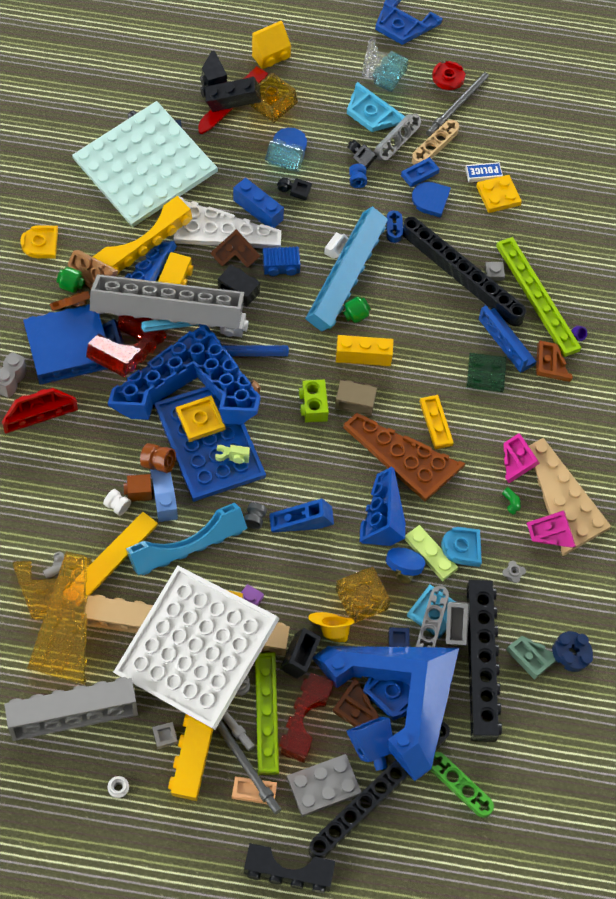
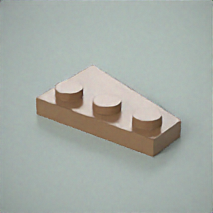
(90, 267)

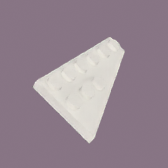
(214, 226)

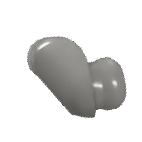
(54, 570)

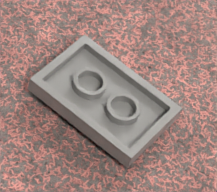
(323, 785)

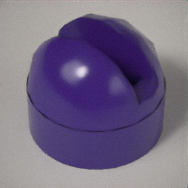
(579, 333)

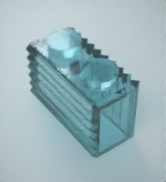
(285, 156)

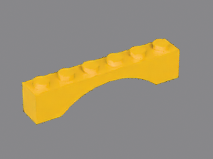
(173, 216)

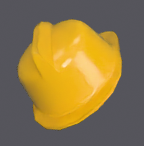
(332, 626)

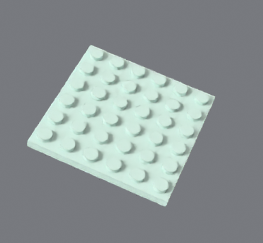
(144, 163)

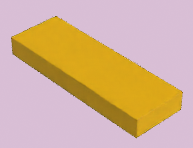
(436, 422)

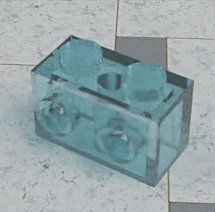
(390, 71)

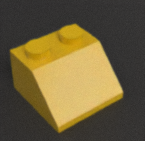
(270, 45)

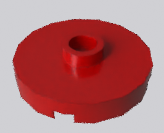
(448, 75)

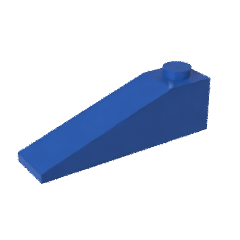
(385, 515)

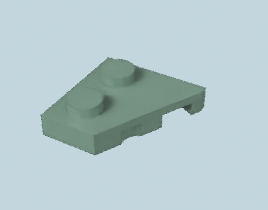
(531, 656)

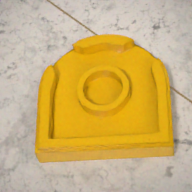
(40, 242)

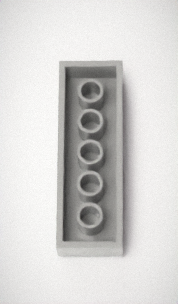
(71, 708)

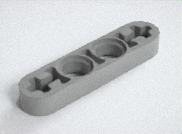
(396, 134)
(433, 624)

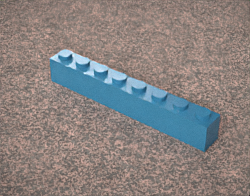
(346, 269)

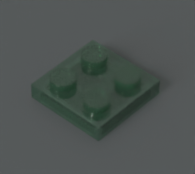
(486, 372)

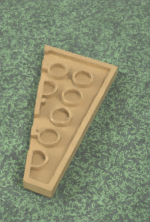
(564, 493)

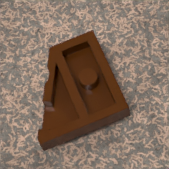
(355, 706)

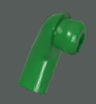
(515, 504)

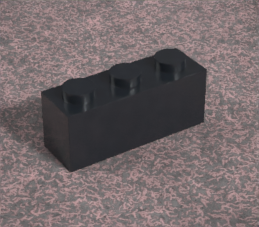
(233, 94)

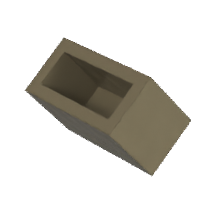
(355, 397)

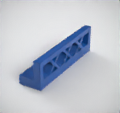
(506, 339)

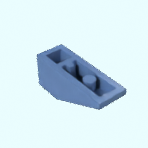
(164, 496)

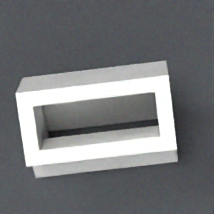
(336, 245)

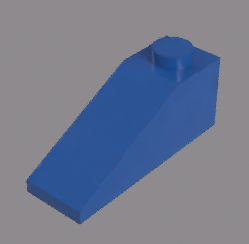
(303, 517)

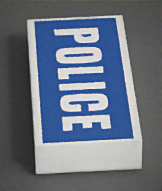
(483, 172)

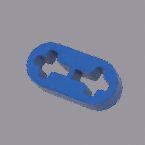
(398, 226)

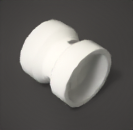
(117, 502)

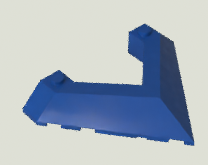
(192, 357)
(430, 677)

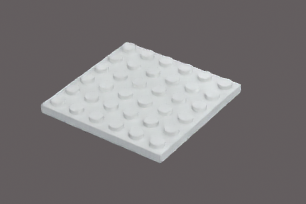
(196, 646)

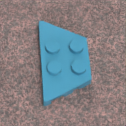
(371, 110)

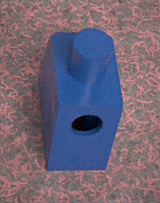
(372, 741)

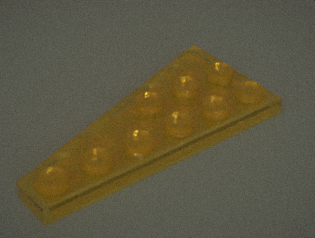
(63, 632)

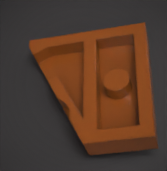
(75, 300)
(550, 362)

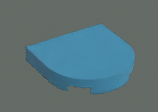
(462, 546)

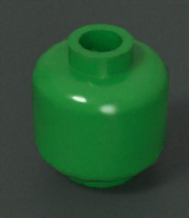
(70, 279)
(356, 309)

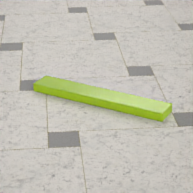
(266, 714)

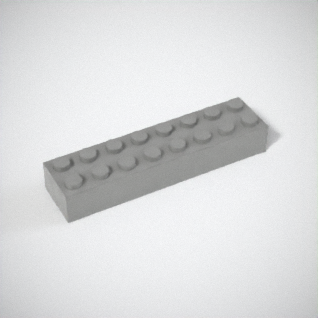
(166, 301)

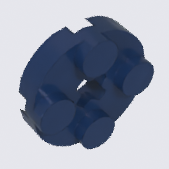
(580, 644)

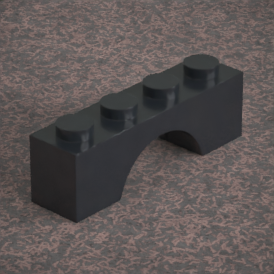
(262, 864)

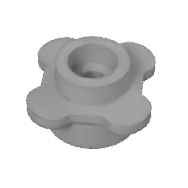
(514, 577)

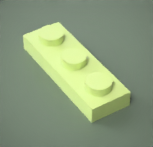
(431, 552)

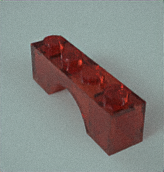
(315, 694)

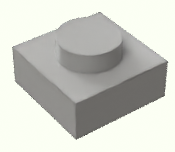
(495, 270)
(165, 735)

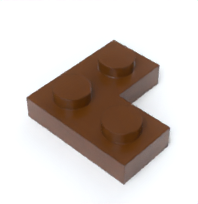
(235, 245)

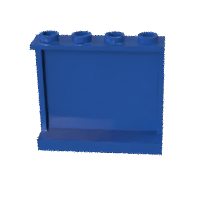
(61, 343)

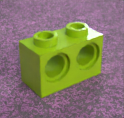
(316, 400)

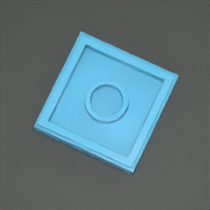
(419, 608)

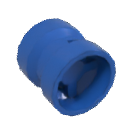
(358, 175)

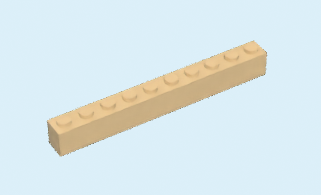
(129, 616)

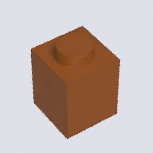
(138, 487)

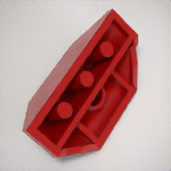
(38, 408)

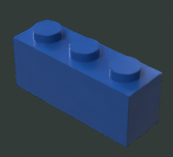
(258, 203)

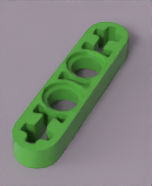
(463, 781)

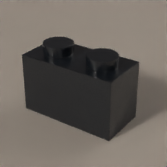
(236, 280)
(300, 653)

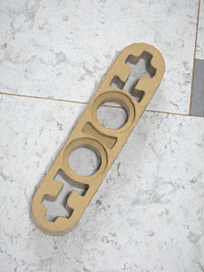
(434, 142)

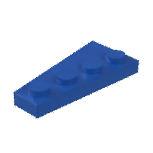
(154, 263)

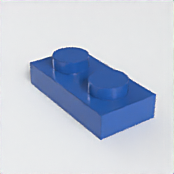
(420, 172)

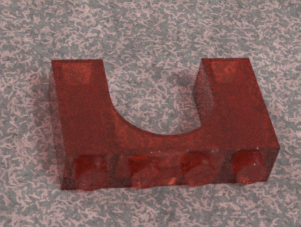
(121, 357)

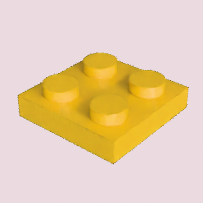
(498, 193)
(200, 418)

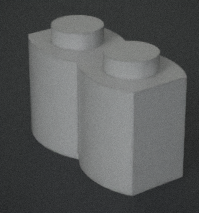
(11, 374)

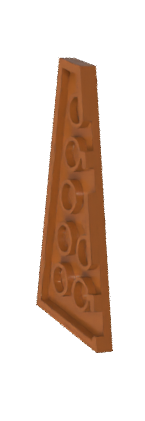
(413, 461)

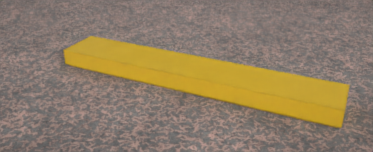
(116, 552)

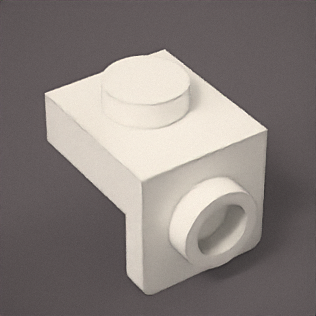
(236, 332)

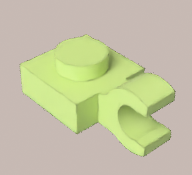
(235, 453)

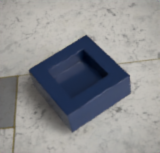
(398, 637)

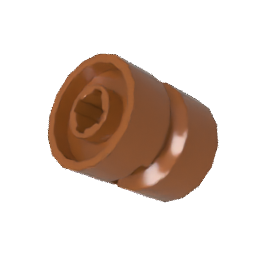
(158, 458)

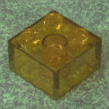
(276, 98)
(363, 594)

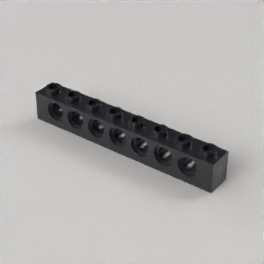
(481, 730)

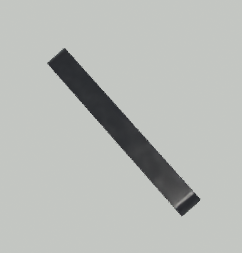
(463, 271)
(360, 813)

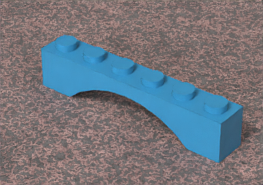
(224, 523)

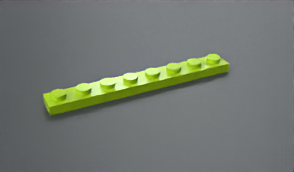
(538, 297)

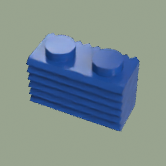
(281, 261)

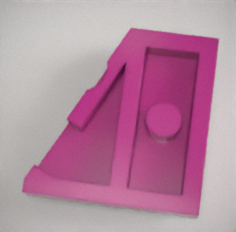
(518, 458)
(552, 530)

